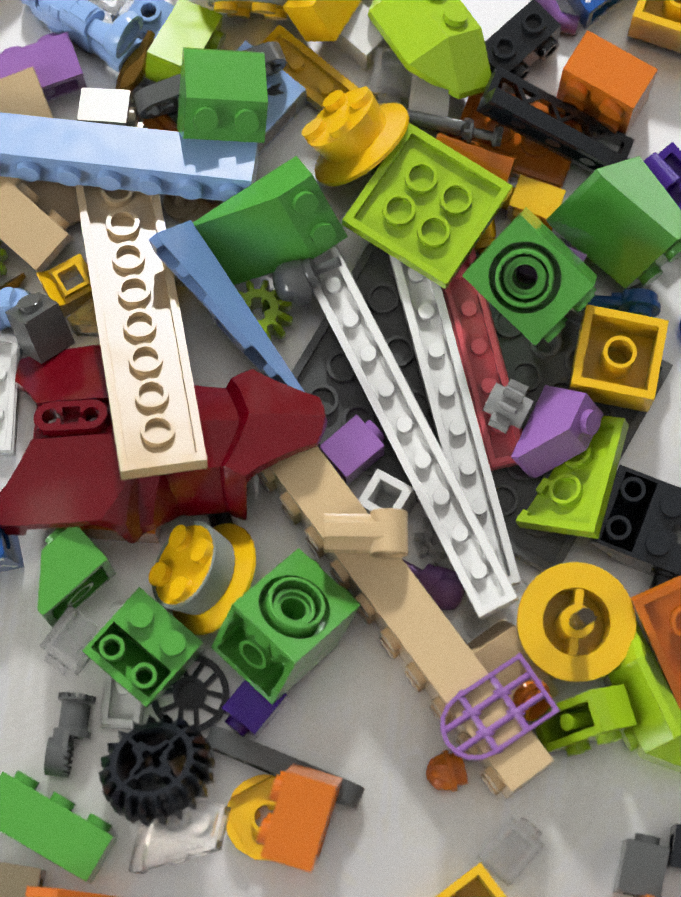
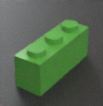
(52, 827)

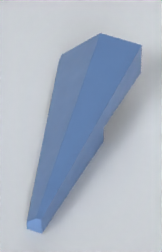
(198, 269)

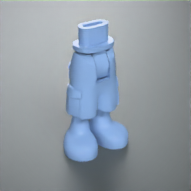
(85, 28)

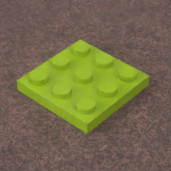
(427, 206)

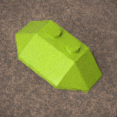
(435, 42)
(653, 705)

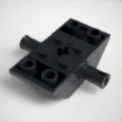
(641, 525)

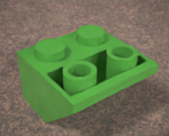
(144, 648)

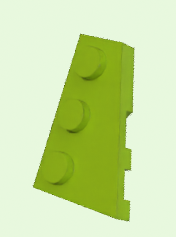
(579, 490)

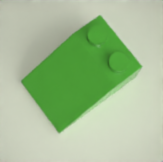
(271, 224)

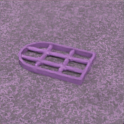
(514, 712)

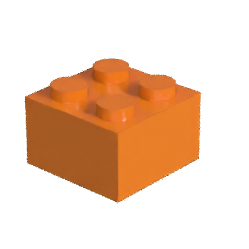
(606, 83)
(300, 817)

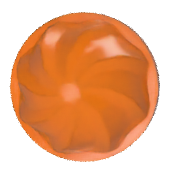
(446, 771)

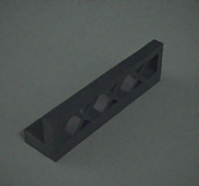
(550, 129)

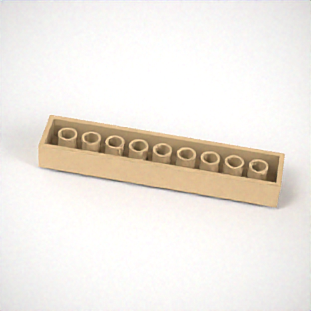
(408, 620)

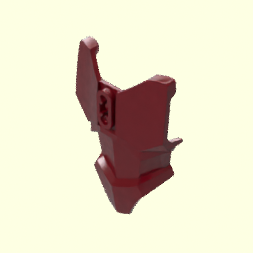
(73, 464)

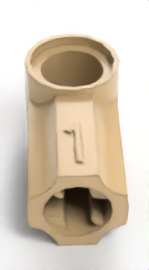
(379, 533)

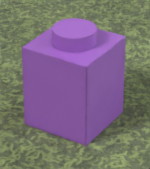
(354, 448)

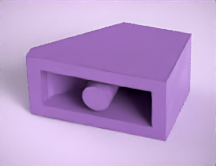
(556, 430)

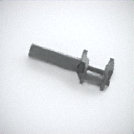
(456, 127)

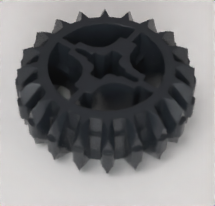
(148, 774)

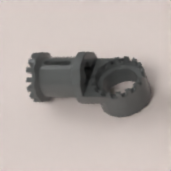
(71, 726)

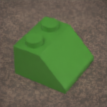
(222, 95)
(69, 572)

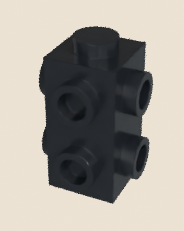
(523, 41)

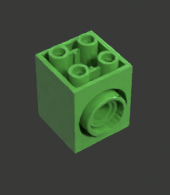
(535, 305)
(285, 625)

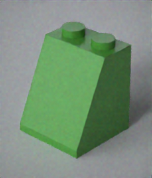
(622, 222)

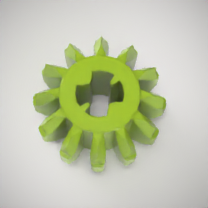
(272, 307)

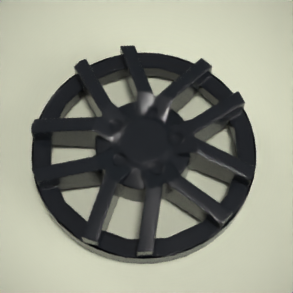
(191, 694)

